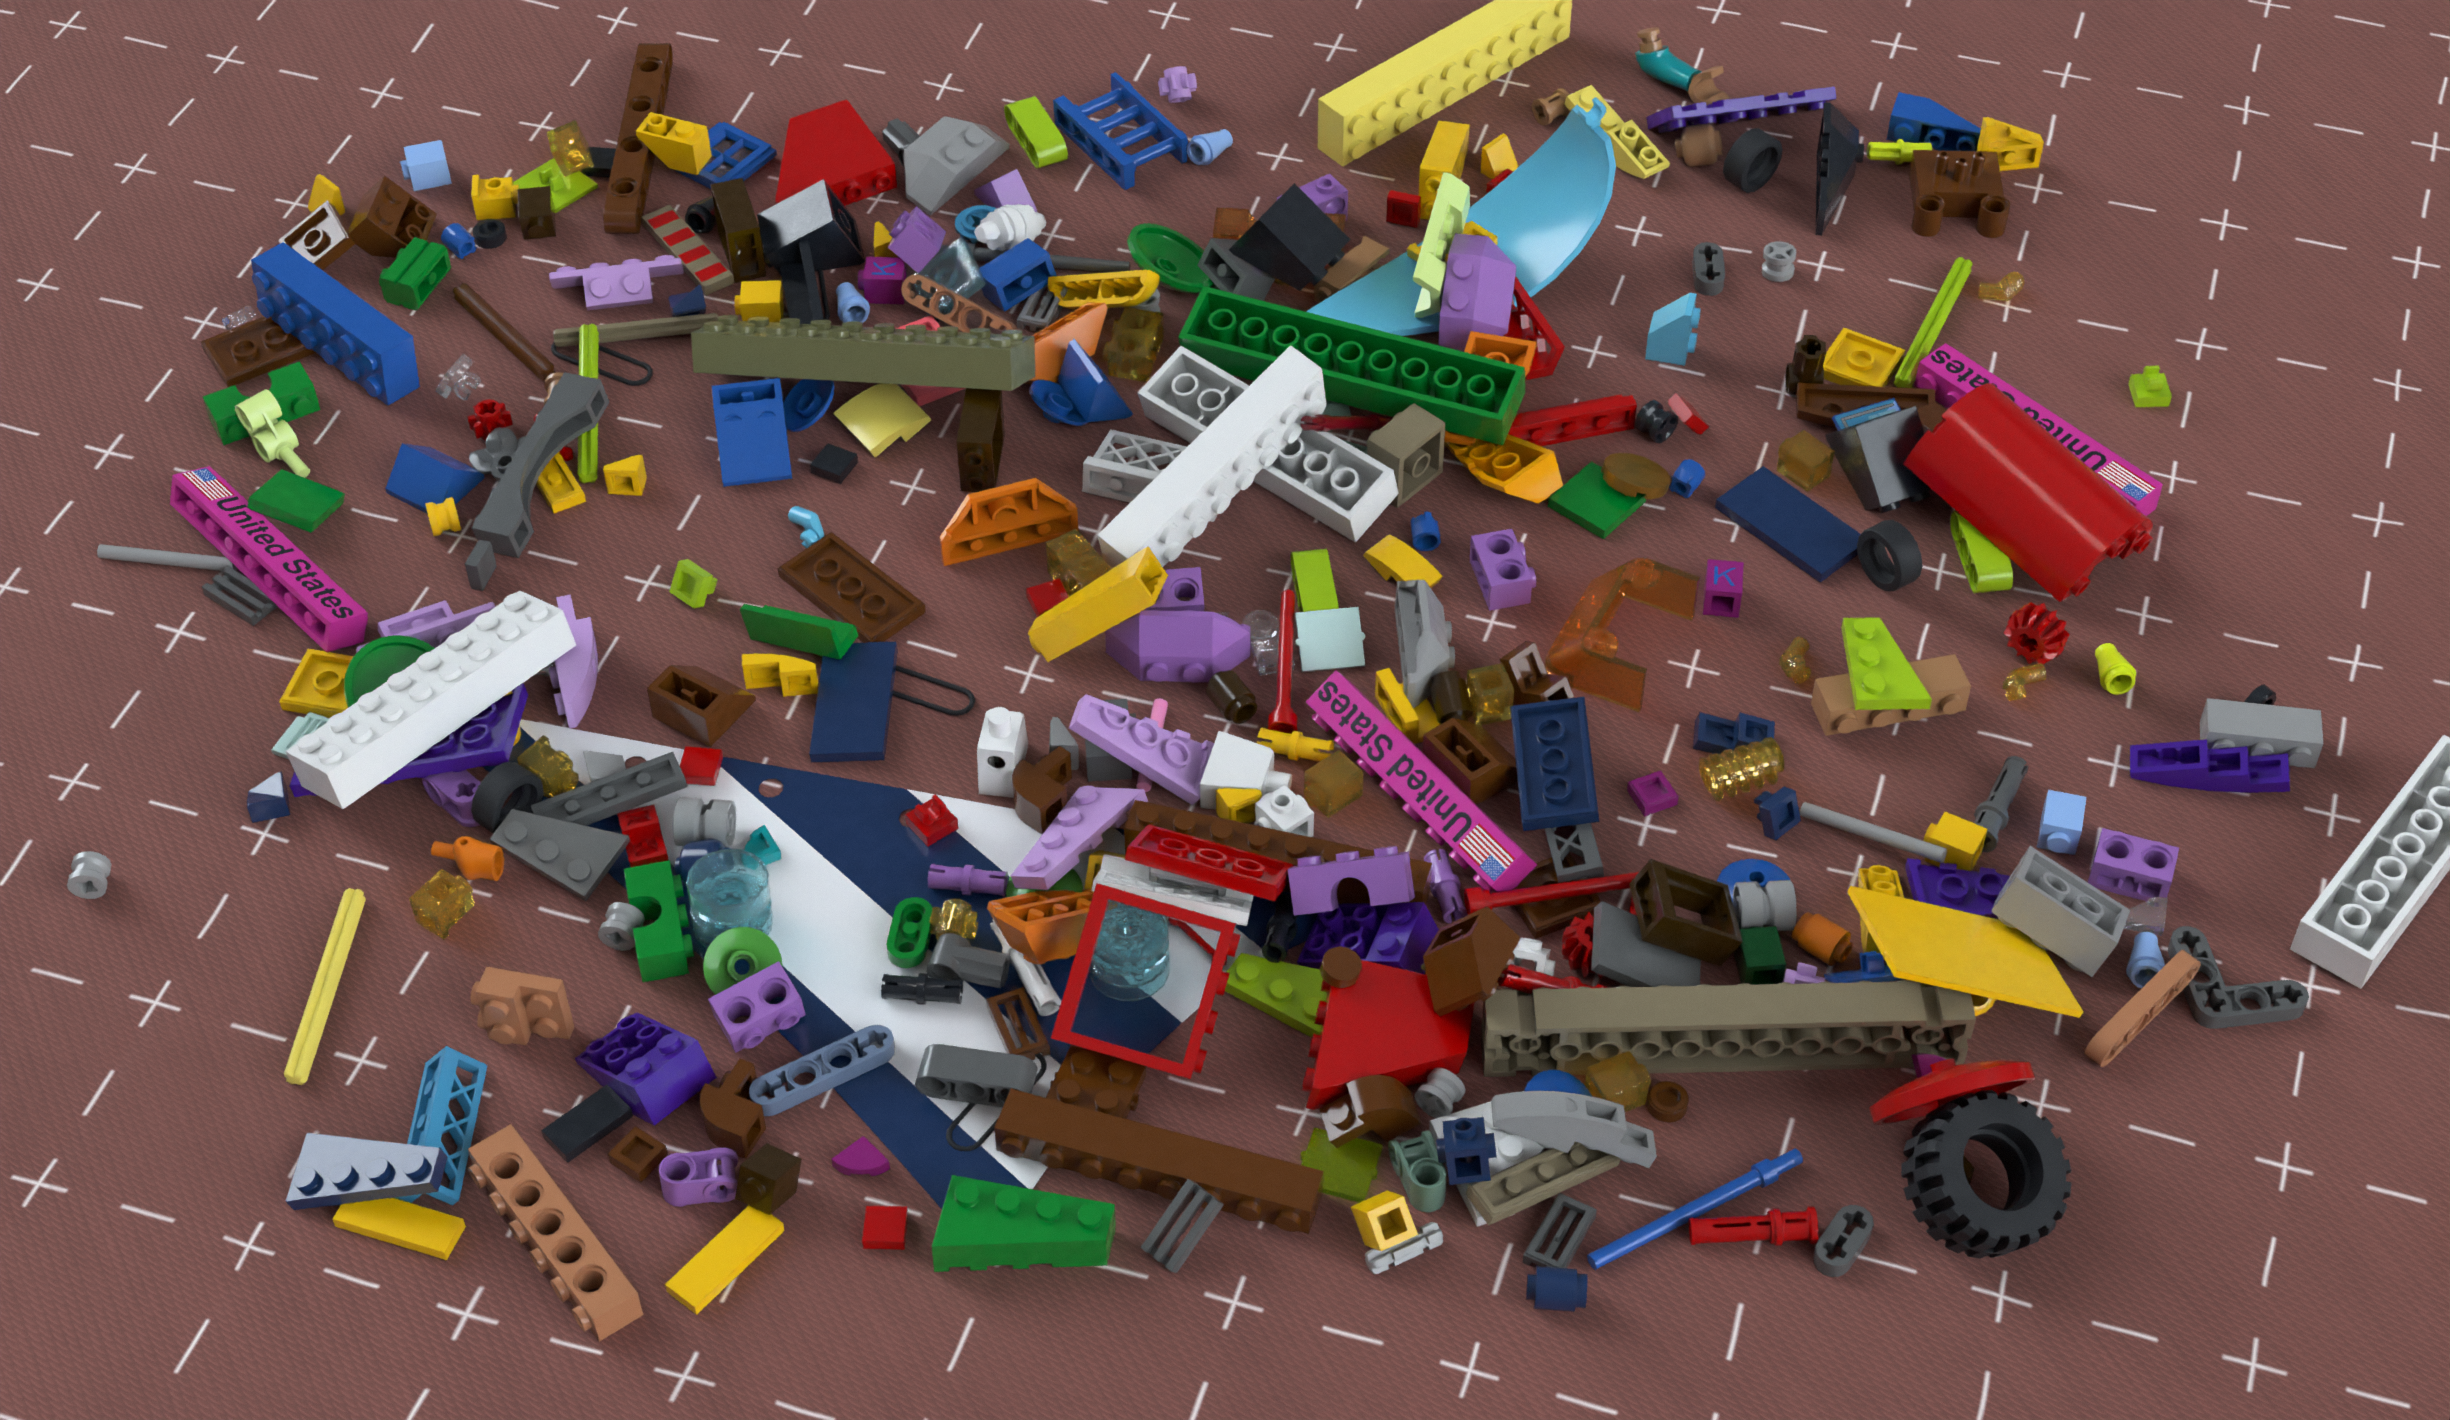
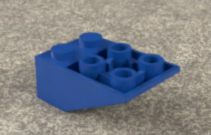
(751, 432)

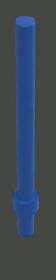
(1761, 1175)

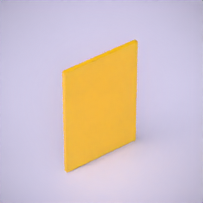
(1962, 952)

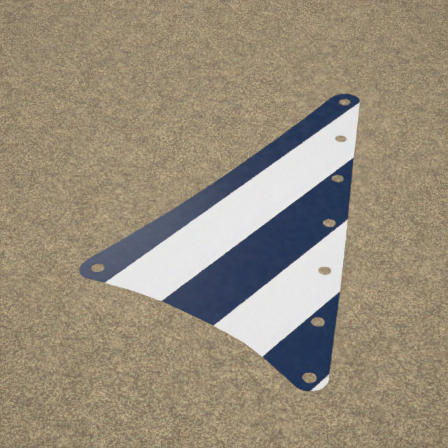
(832, 916)

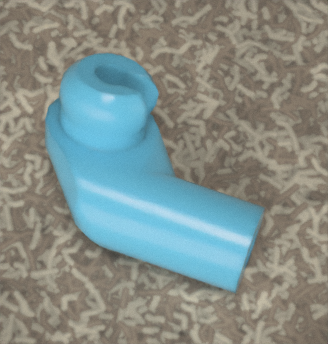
(810, 522)

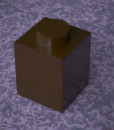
(536, 212)
(768, 1178)

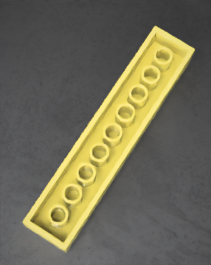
(1437, 74)

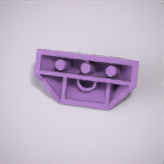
(1475, 291)
(1178, 645)

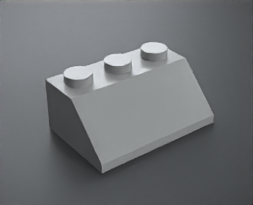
(2061, 912)

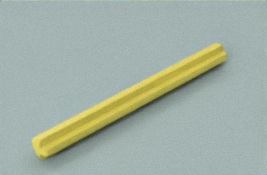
(324, 987)

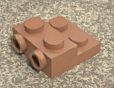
(521, 1004)

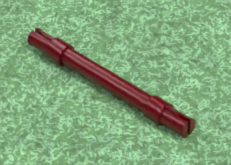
(1325, 422)

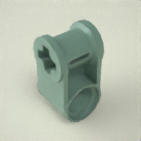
(1420, 1171)

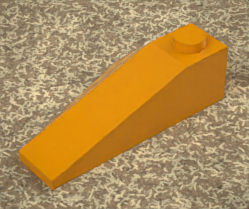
(1512, 468)

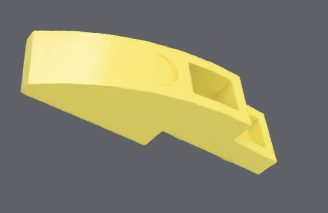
(1631, 147)

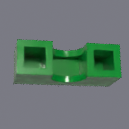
(289, 387)
(661, 945)

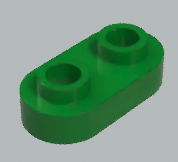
(907, 935)

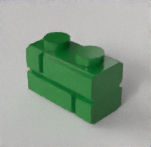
(414, 273)

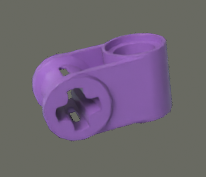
(454, 794)
(700, 1177)

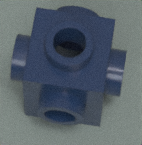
(1466, 1150)

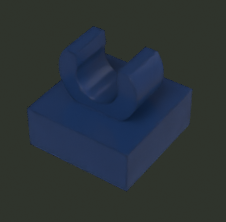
(1778, 812)

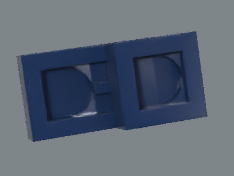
(1718, 734)

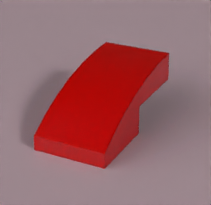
(645, 836)

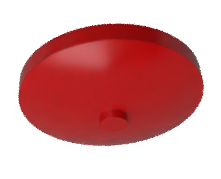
(1947, 1083)

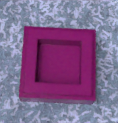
(1652, 793)

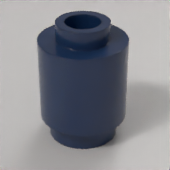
(1557, 1289)

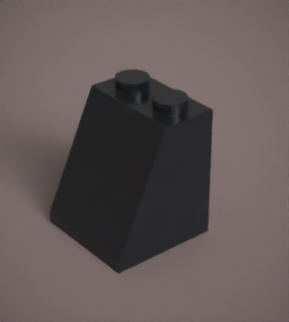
(813, 216)
(1293, 241)
(1875, 458)

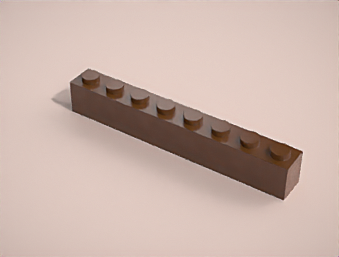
(1265, 842)
(1158, 1160)

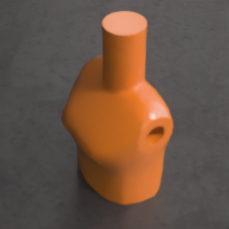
(472, 857)

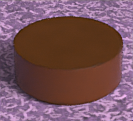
(1340, 967)
(1667, 1101)

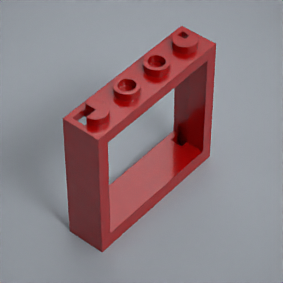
(1215, 982)

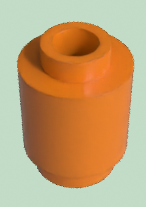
(1822, 938)

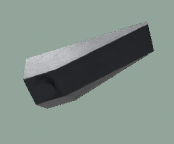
(1835, 163)

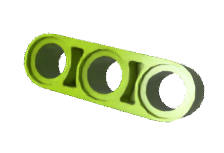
(1035, 132)
(1982, 561)
(1313, 580)

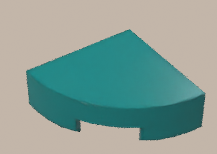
(763, 846)

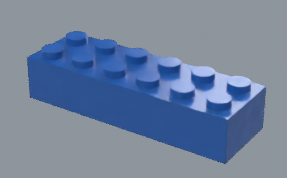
(335, 323)

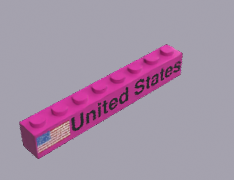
(1956, 375)
(269, 559)
(1421, 784)

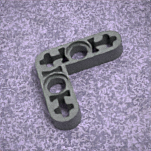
(2228, 998)

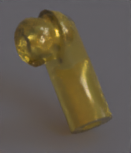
(2004, 289)
(1793, 662)
(2022, 676)

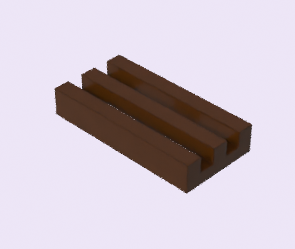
(1027, 1049)

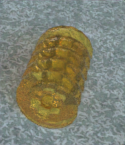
(1741, 767)

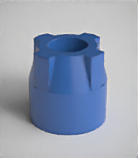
(458, 240)
(1687, 478)
(1425, 532)

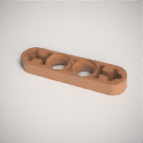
(961, 308)
(2142, 1008)

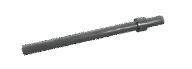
(1058, 261)

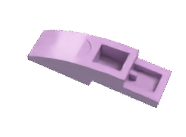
(577, 668)

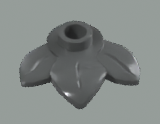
(499, 451)

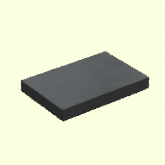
(1633, 962)

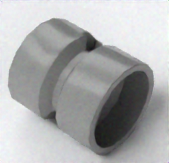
(701, 821)
(1765, 905)

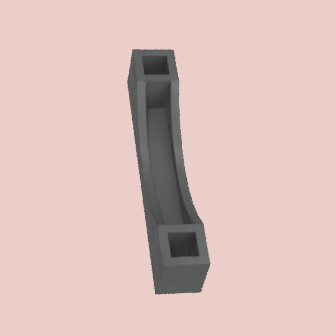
(569, 412)

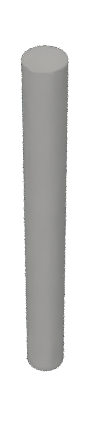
(164, 557)
(1873, 832)

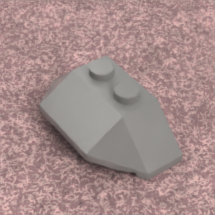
(947, 160)
(1421, 638)

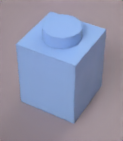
(426, 165)
(2061, 822)

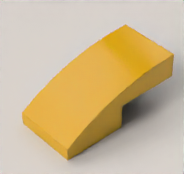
(1398, 560)
(773, 670)

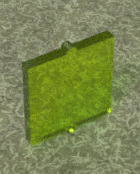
(1346, 1168)

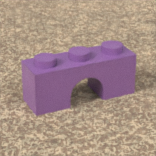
(1316, 882)

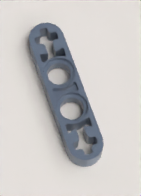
(819, 1065)

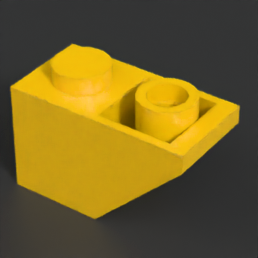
(676, 142)

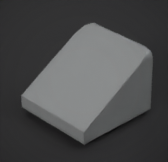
(1061, 737)
(603, 764)

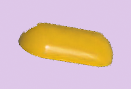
(1111, 288)

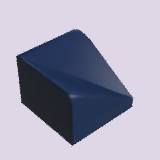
(688, 303)
(269, 799)

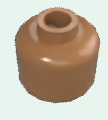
(1699, 145)

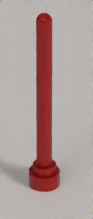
(1283, 716)
(1476, 898)

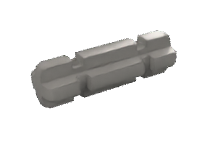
(1428, 1237)

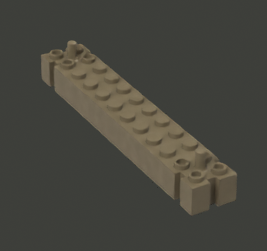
(1725, 1027)

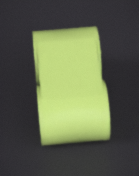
(269, 436)

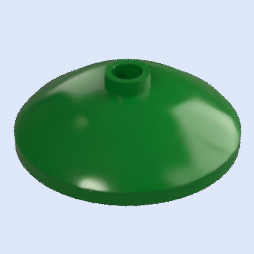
(1170, 256)
(378, 662)

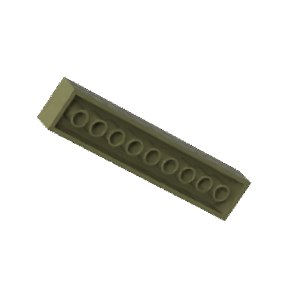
(864, 353)

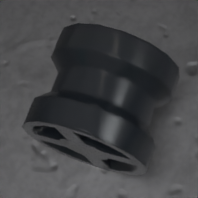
(1656, 421)

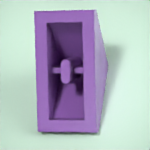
(1005, 191)

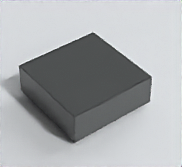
(480, 565)

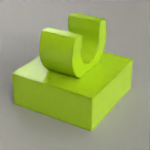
(2150, 388)
(692, 583)

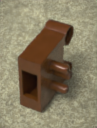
(1957, 186)

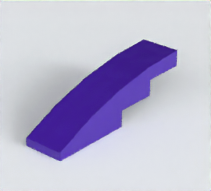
(2197, 767)

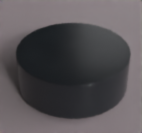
(489, 233)
(2262, 695)

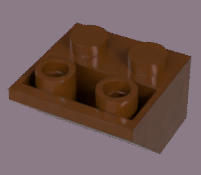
(389, 219)
(697, 702)
(1470, 758)
(1468, 960)

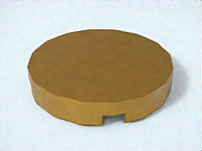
(1635, 475)

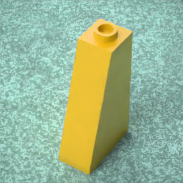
(1099, 605)

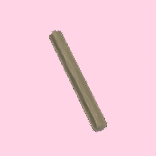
(637, 329)

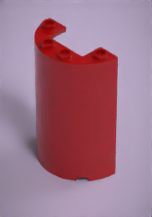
(2027, 492)

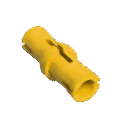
(1295, 745)

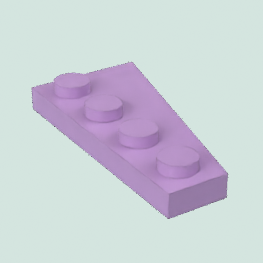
(1157, 753)
(1072, 832)

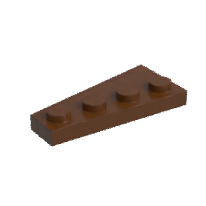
(1823, 401)

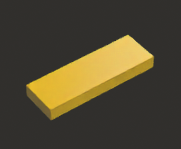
(559, 485)
(402, 1225)
(724, 1258)

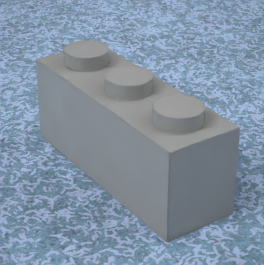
(2264, 729)

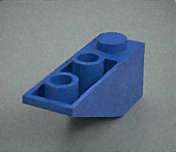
(1924, 121)

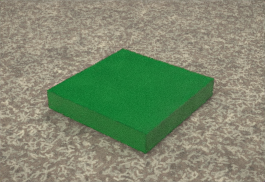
(296, 500)
(1593, 502)

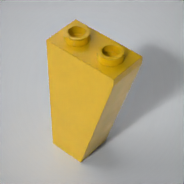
(1444, 154)

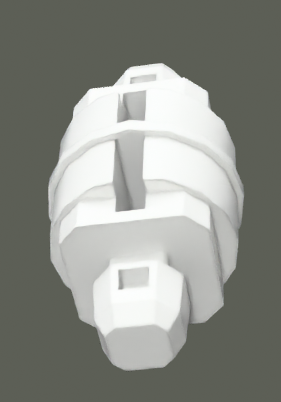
(1009, 226)

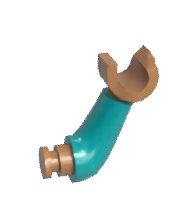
(1665, 66)

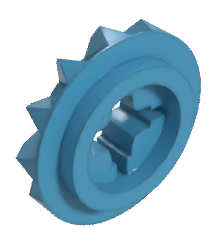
(968, 218)

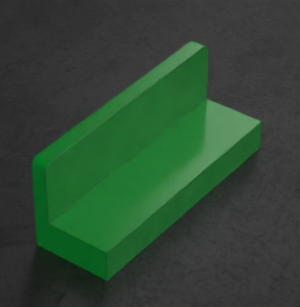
(798, 630)

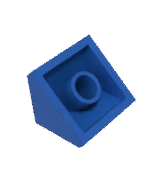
(1090, 387)
(429, 476)

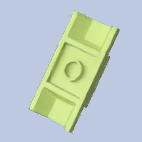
(1446, 219)

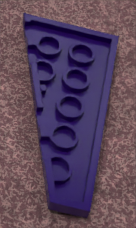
(1734, 109)
(478, 743)

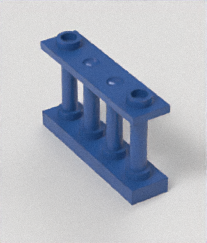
(1108, 151)

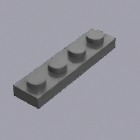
(615, 792)

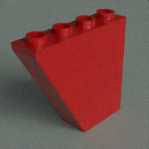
(838, 148)
(1382, 1028)

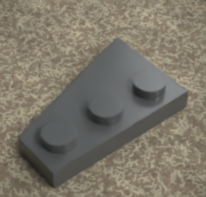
(560, 850)

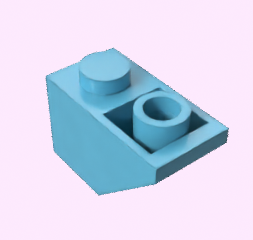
(1671, 331)

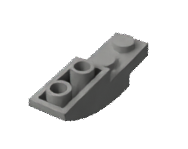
(1562, 1118)

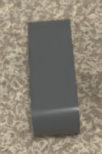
(973, 1074)

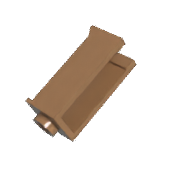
(1350, 268)

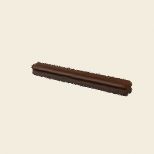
(503, 331)

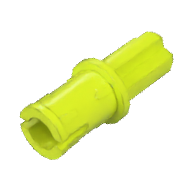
(1897, 152)

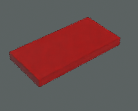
(1209, 862)

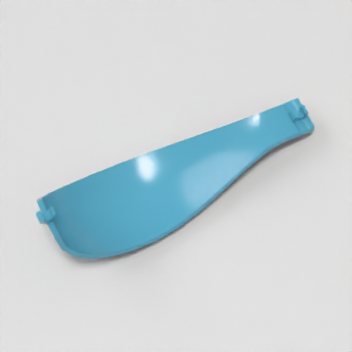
(1537, 213)

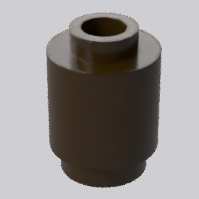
(1231, 696)
(1450, 696)

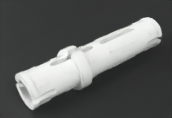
(1032, 977)

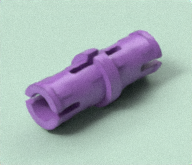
(967, 879)
(1445, 886)

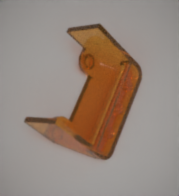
(1588, 651)

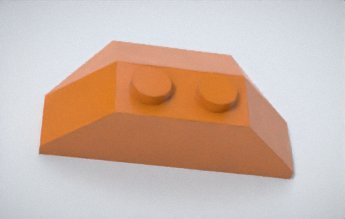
(1052, 341)
(1006, 520)
(1042, 922)

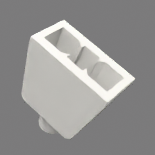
(1003, 737)
(1239, 765)

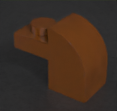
(1530, 677)
(1040, 788)
(1372, 1104)
(729, 1114)

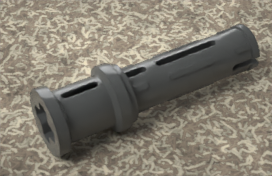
(1993, 812)

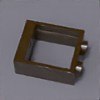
(738, 230)
(980, 439)
(1663, 886)

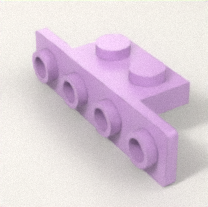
(617, 284)
(431, 623)

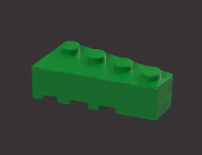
(1019, 1227)

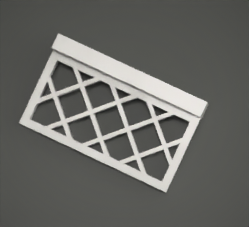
(1126, 479)
(1134, 878)

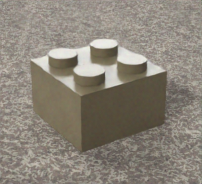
(1412, 448)

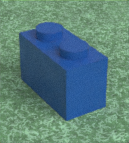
(1016, 274)

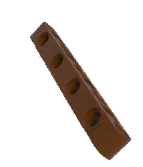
(632, 158)

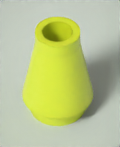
(2114, 670)

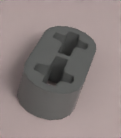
(1702, 269)
(1836, 1236)

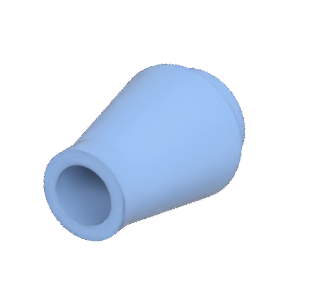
(1208, 146)
(851, 304)
(2144, 959)

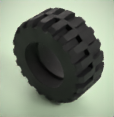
(2030, 1159)

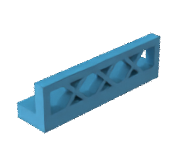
(433, 1112)

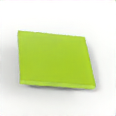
(563, 189)

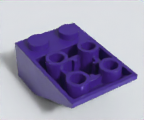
(1379, 934)
(648, 1066)

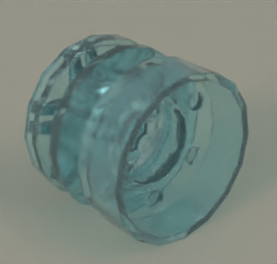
(728, 892)
(1131, 953)

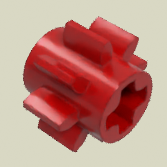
(487, 417)

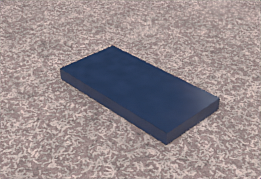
(1790, 523)
(854, 704)
(1554, 764)

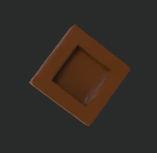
(637, 1154)

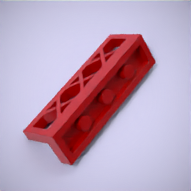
(1519, 327)
(1575, 420)

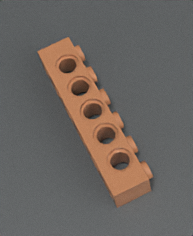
(508, 1155)

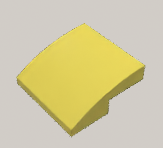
(881, 417)

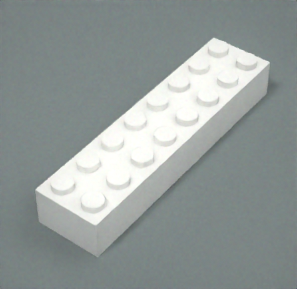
(1218, 462)
(1311, 473)
(430, 699)
(2383, 878)

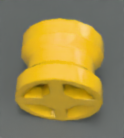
(443, 516)

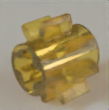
(955, 918)

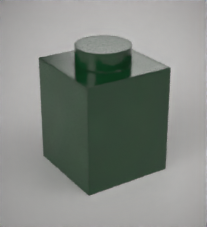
(1760, 956)

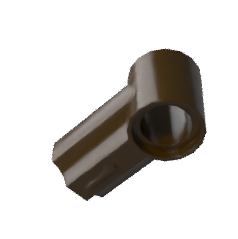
(1806, 363)

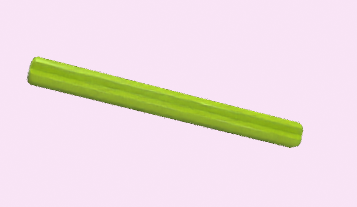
(1933, 322)
(588, 367)

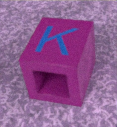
(883, 280)
(1723, 588)

